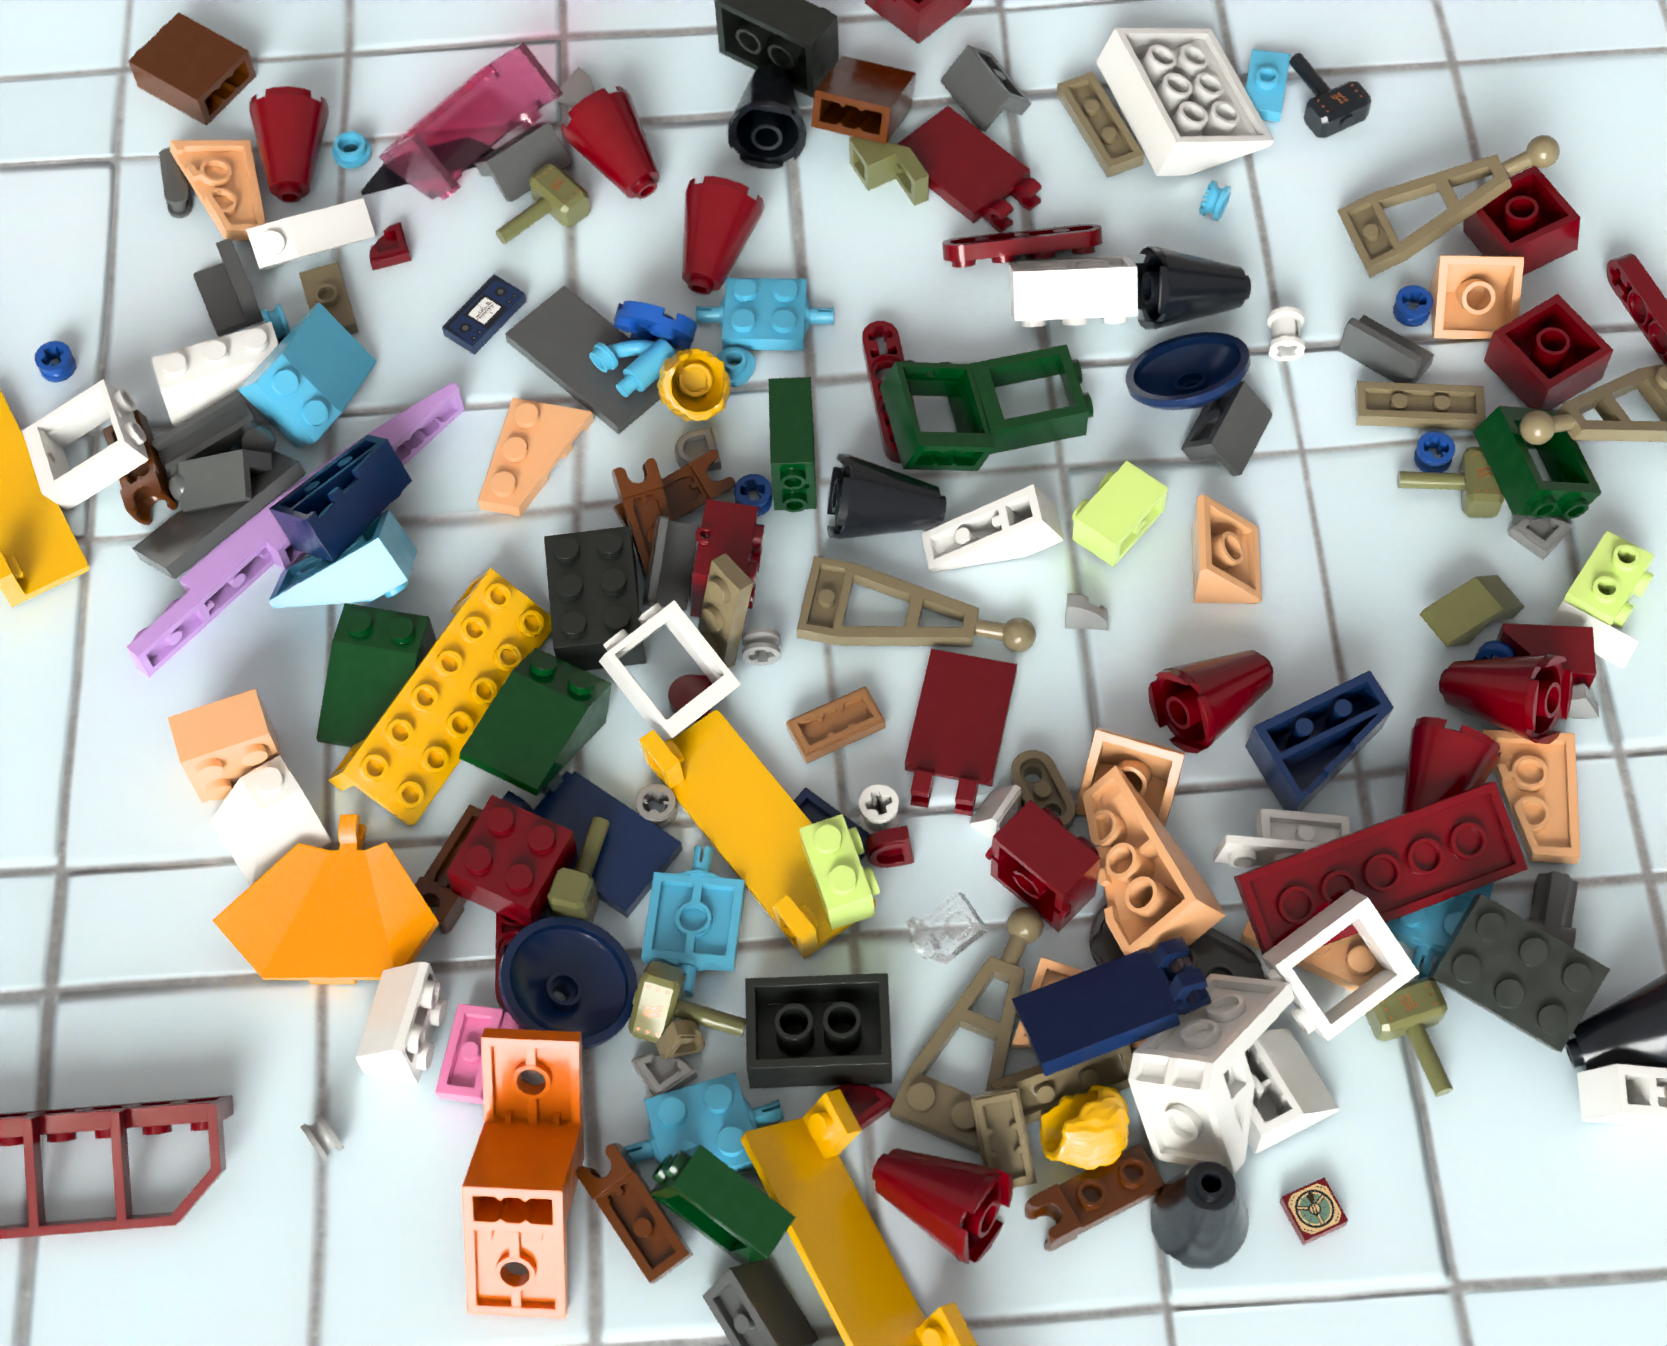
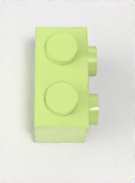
(1118, 512)
(1610, 580)
(837, 871)

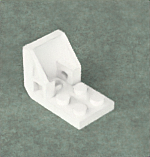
(1196, 1076)

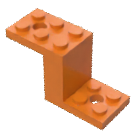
(524, 1173)

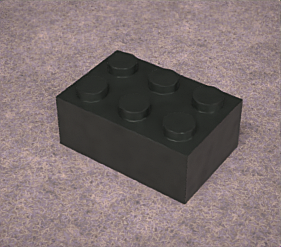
(781, 34)
(592, 594)
(1518, 972)
(818, 1030)

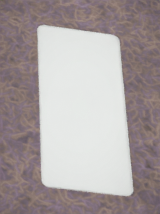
(1608, 641)

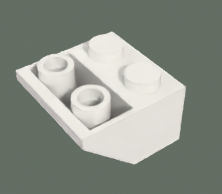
(402, 1024)
(1286, 1090)

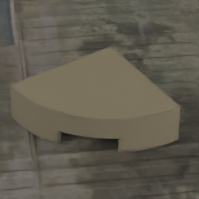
(680, 1039)

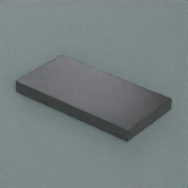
(559, 342)
(192, 535)

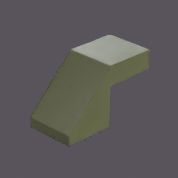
(882, 163)
(1470, 608)

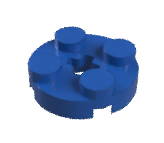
(651, 323)

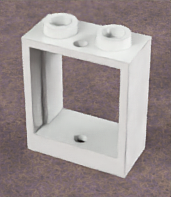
(71, 421)
(698, 648)
(1347, 910)

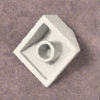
(266, 819)

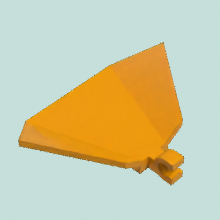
(330, 913)

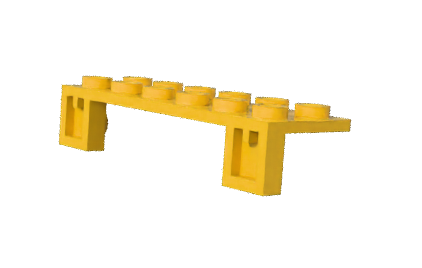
(34, 535)
(445, 698)
(746, 821)
(837, 1234)

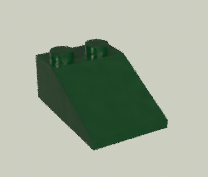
(367, 668)
(538, 721)

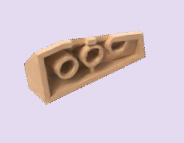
(1145, 874)

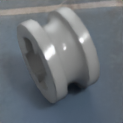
(761, 646)
(660, 794)
(322, 1137)

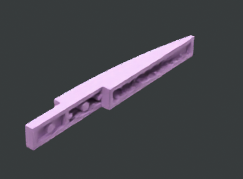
(262, 543)

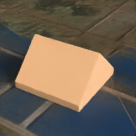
(1475, 295)
(1224, 555)
(1148, 766)

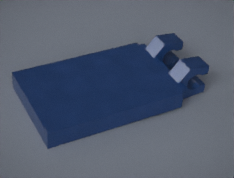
(631, 847)
(1111, 1005)

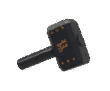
(1331, 108)

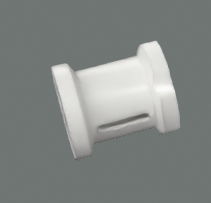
(1286, 333)
(886, 801)

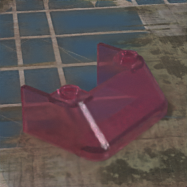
(471, 122)

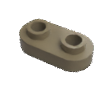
(1049, 790)

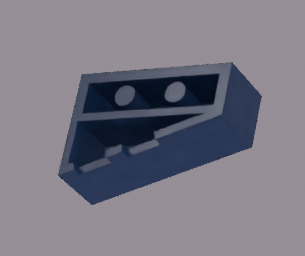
(342, 498)
(1317, 739)

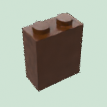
(192, 68)
(863, 99)

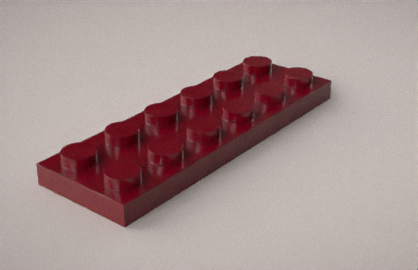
(1394, 863)

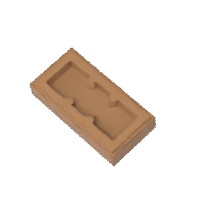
(835, 724)

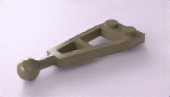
(1374, 235)
(1539, 426)
(829, 596)
(941, 1107)

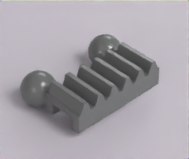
(212, 433)

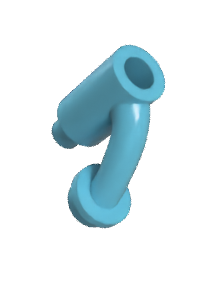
(642, 370)

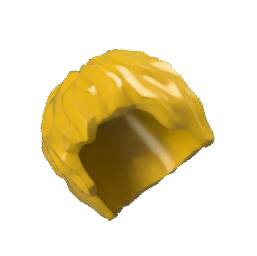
(694, 384)
(1086, 1128)

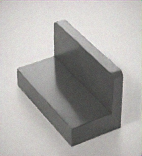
(983, 87)
(521, 157)
(228, 292)
(1384, 351)
(1229, 429)
(220, 478)
(670, 563)
(758, 1308)

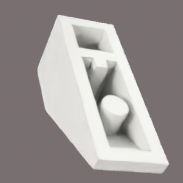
(310, 233)
(995, 532)
(1623, 1094)

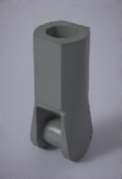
(175, 186)

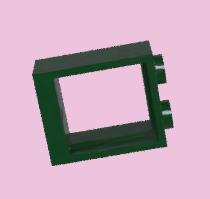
(1040, 426)
(792, 444)
(937, 450)
(1518, 477)
(720, 1204)

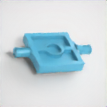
(765, 314)
(694, 919)
(1432, 927)
(703, 1114)

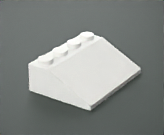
(1181, 98)

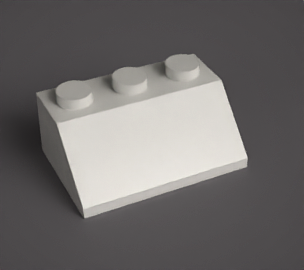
(1073, 290)
(211, 371)

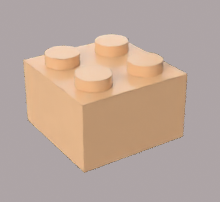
(224, 742)

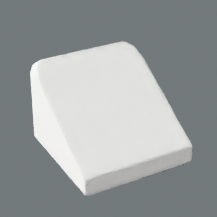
(997, 810)

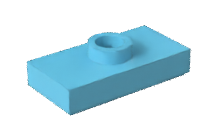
(1267, 82)

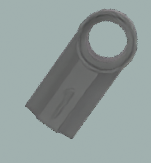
(1554, 905)

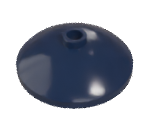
(1188, 371)
(579, 963)

